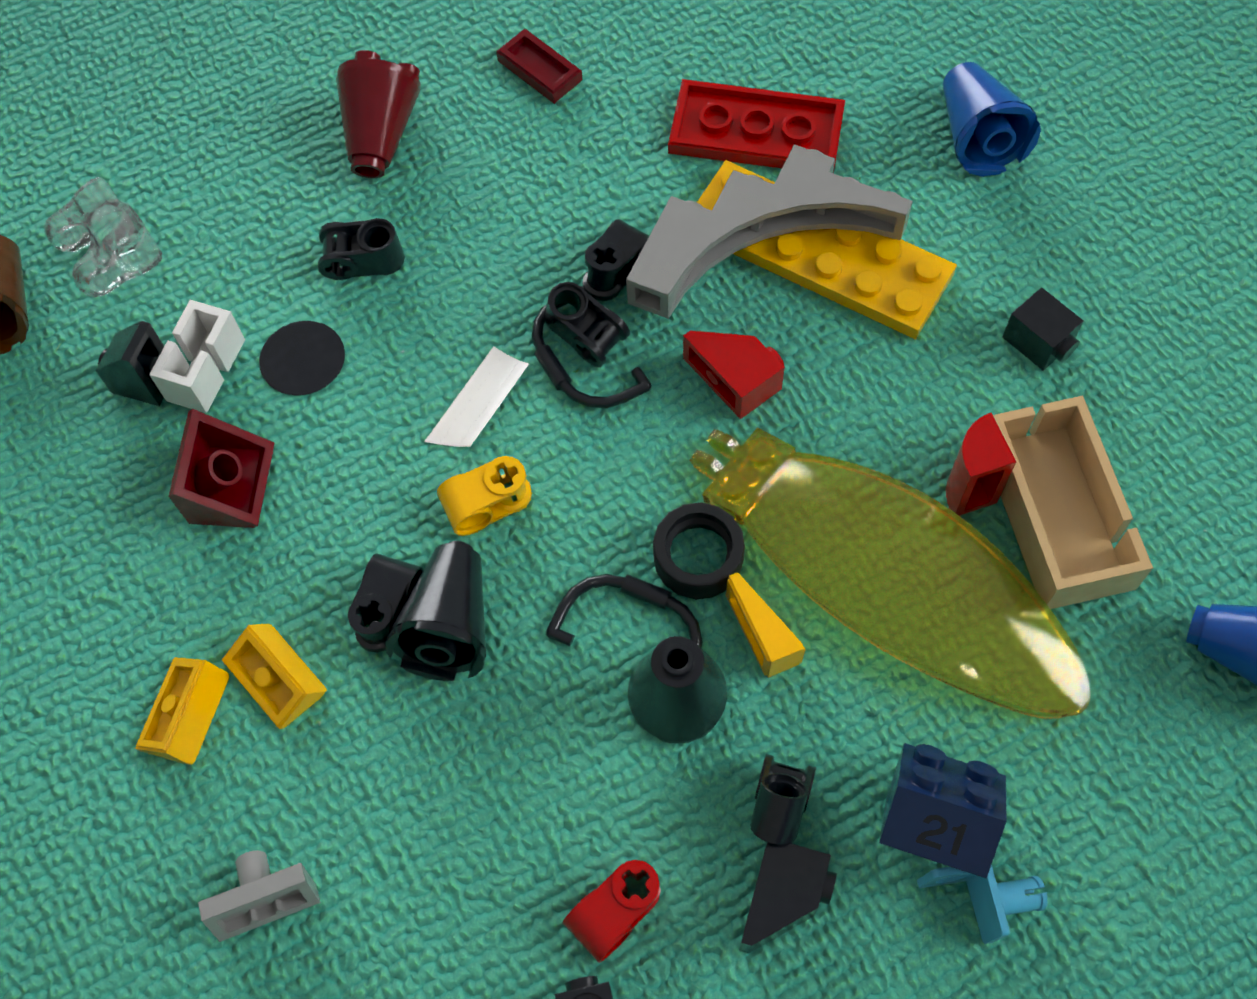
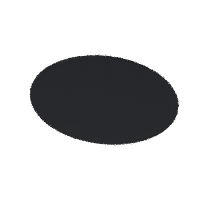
(302, 358)

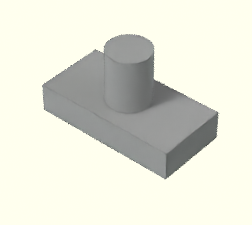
(259, 897)

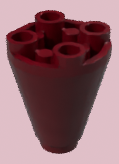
(374, 109)

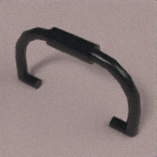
(562, 380)
(631, 586)

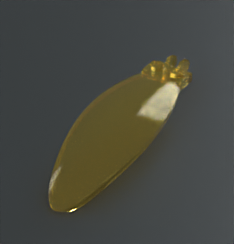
(900, 573)

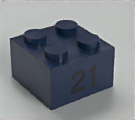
(945, 809)

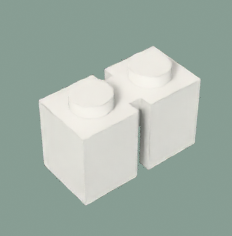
(211, 342)

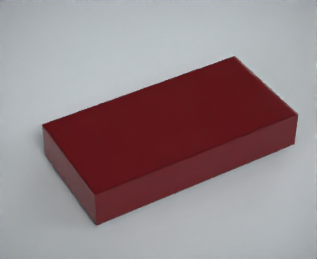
(539, 65)

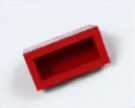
(980, 468)

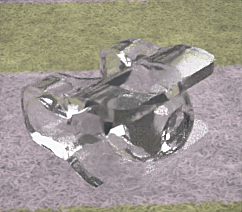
(116, 236)

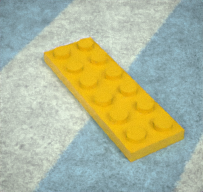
(854, 268)

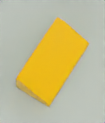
(273, 674)
(183, 710)

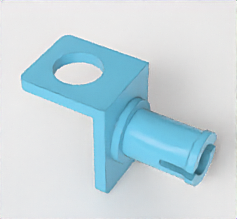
(992, 899)

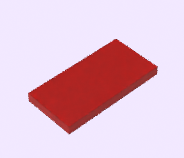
(752, 123)

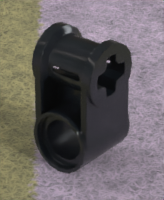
(361, 249)
(612, 259)
(591, 329)
(381, 596)
(780, 801)

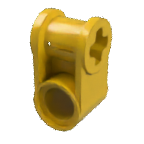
(480, 496)

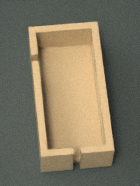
(1069, 506)

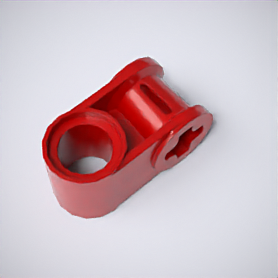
(607, 916)

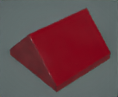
(220, 473)

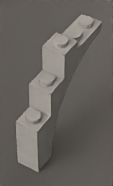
(804, 197)

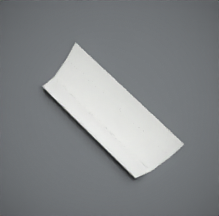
(478, 400)

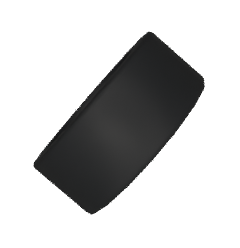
(691, 517)

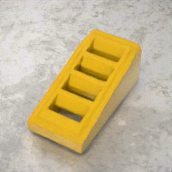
(766, 633)

